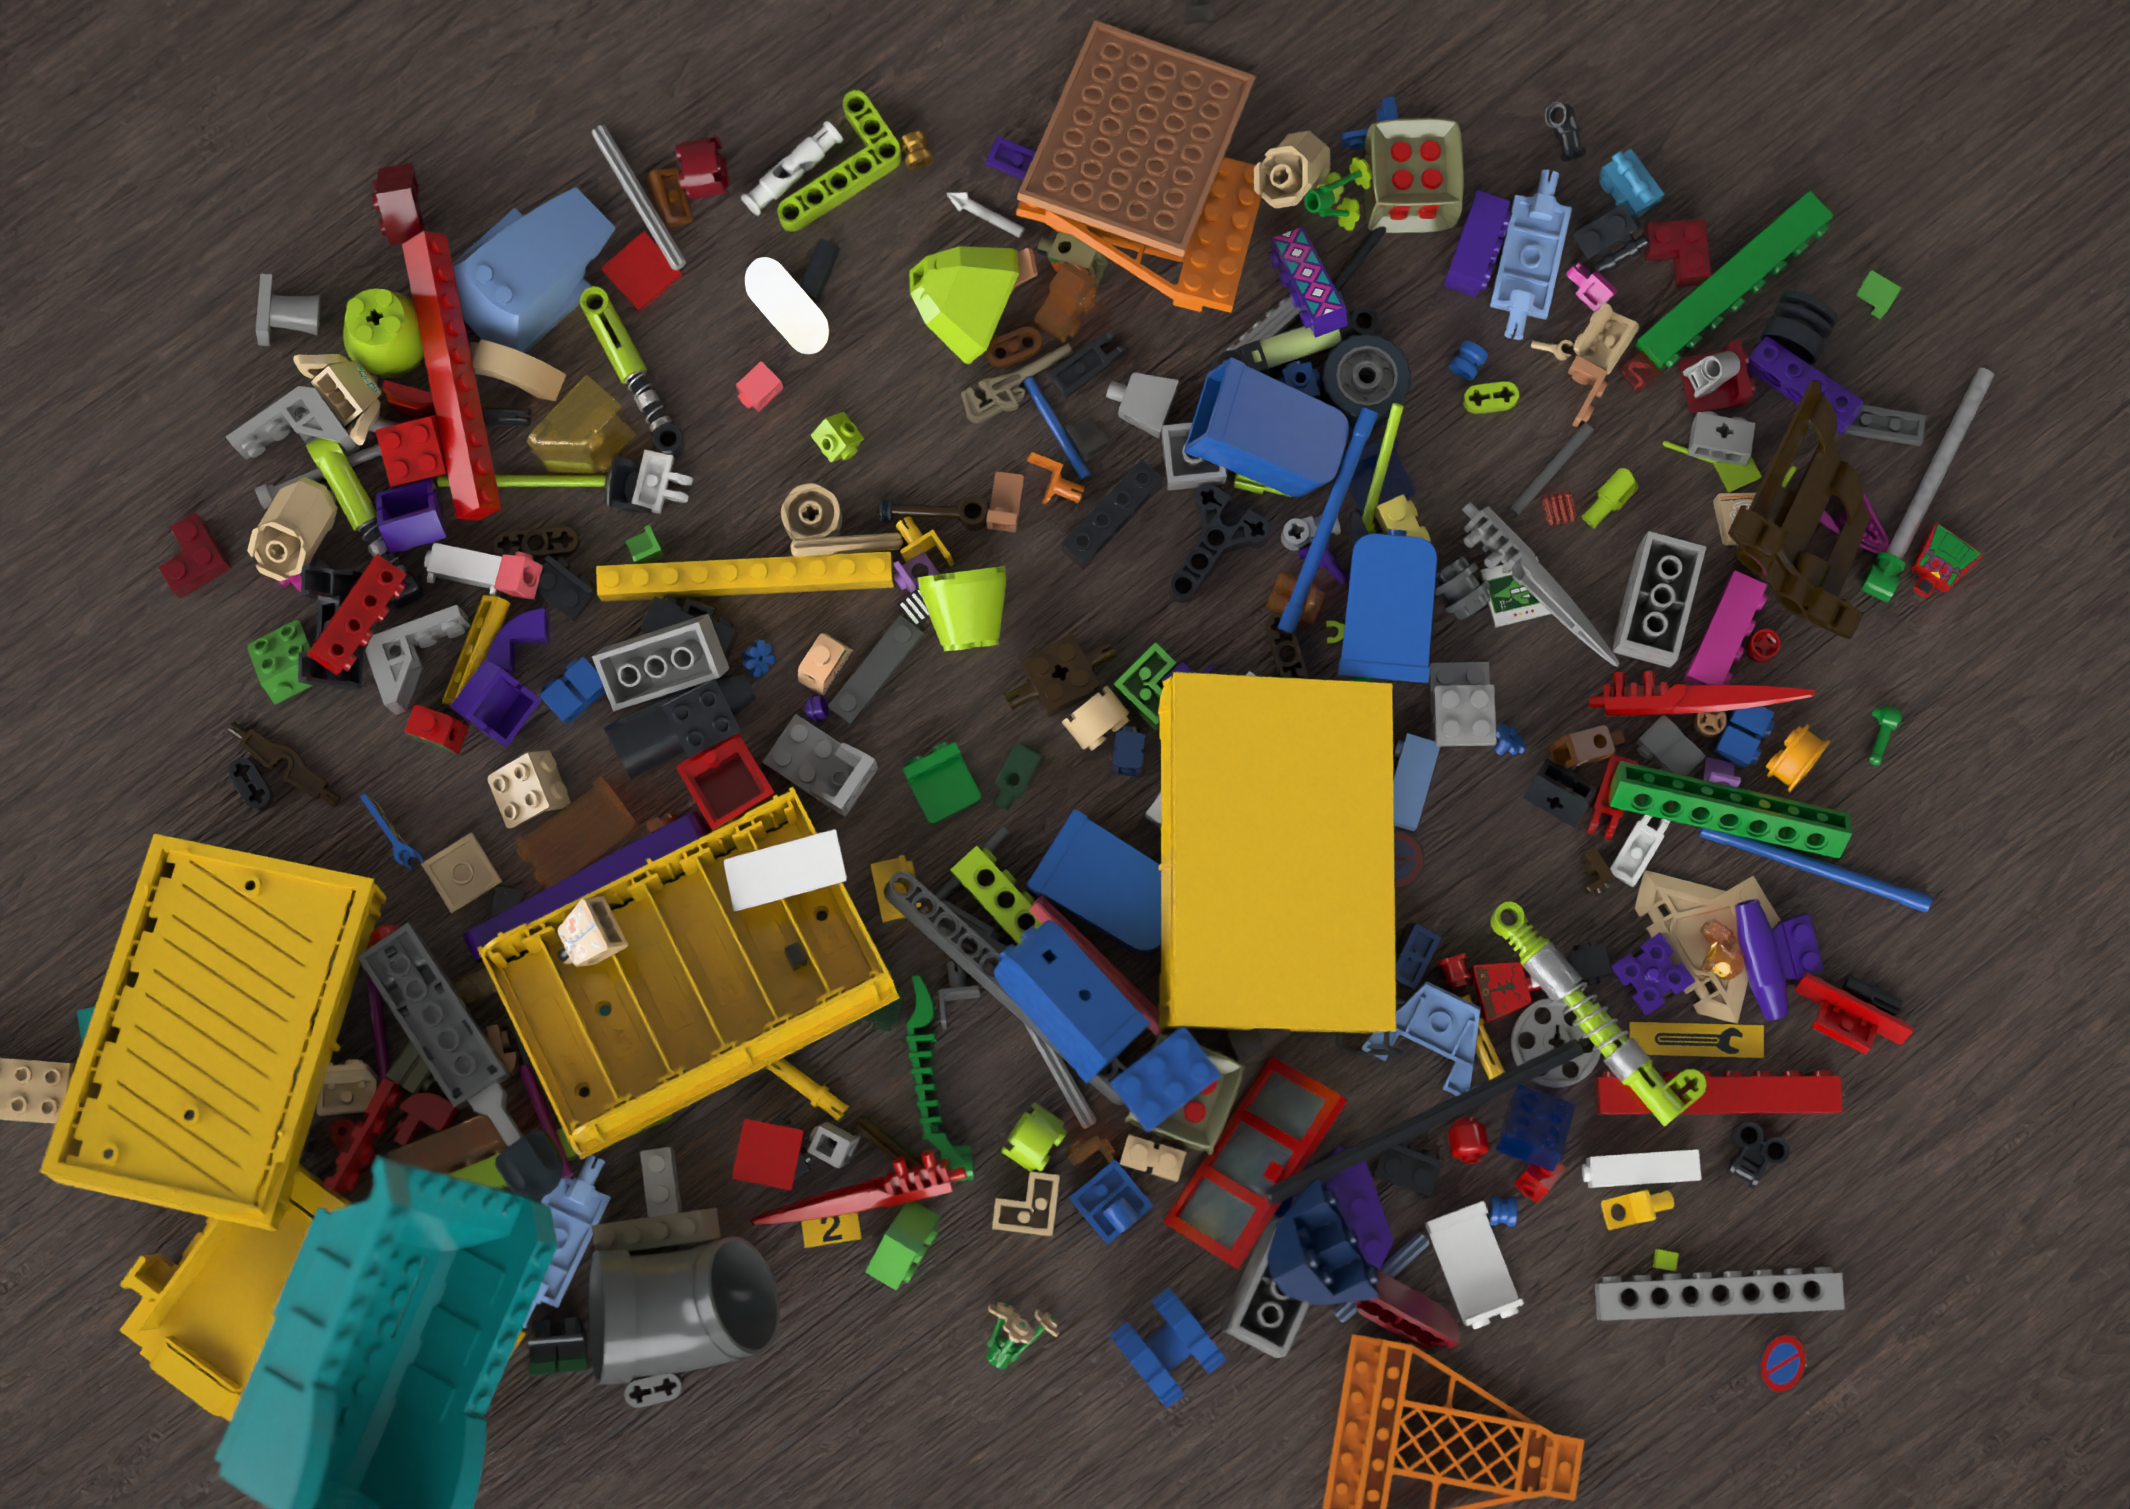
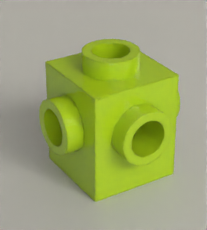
(837, 437)

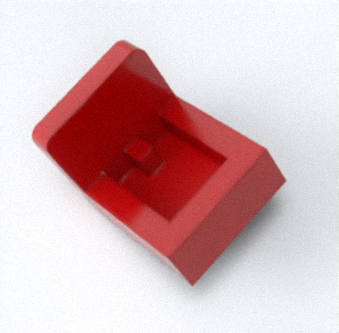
(1538, 1181)

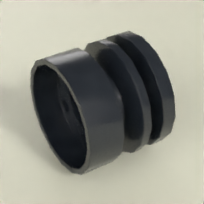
(1801, 325)

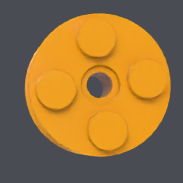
(1798, 758)

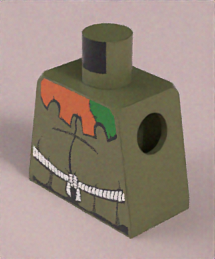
(1074, 251)

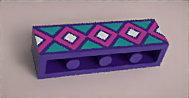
(1308, 282)

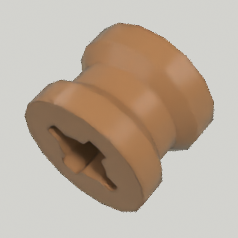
(1713, 719)

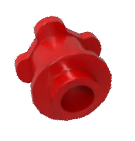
(1455, 971)

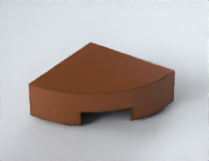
(657, 823)

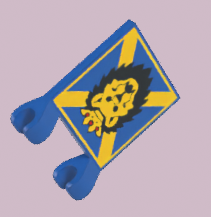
(398, 843)

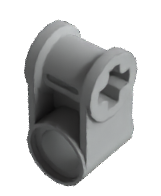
(1712, 372)

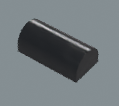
(819, 269)

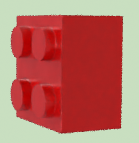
(412, 450)

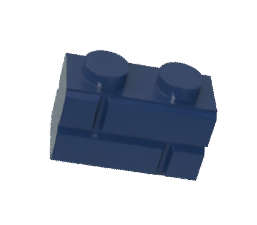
(1128, 752)

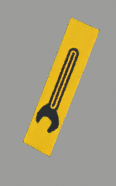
(1699, 1039)

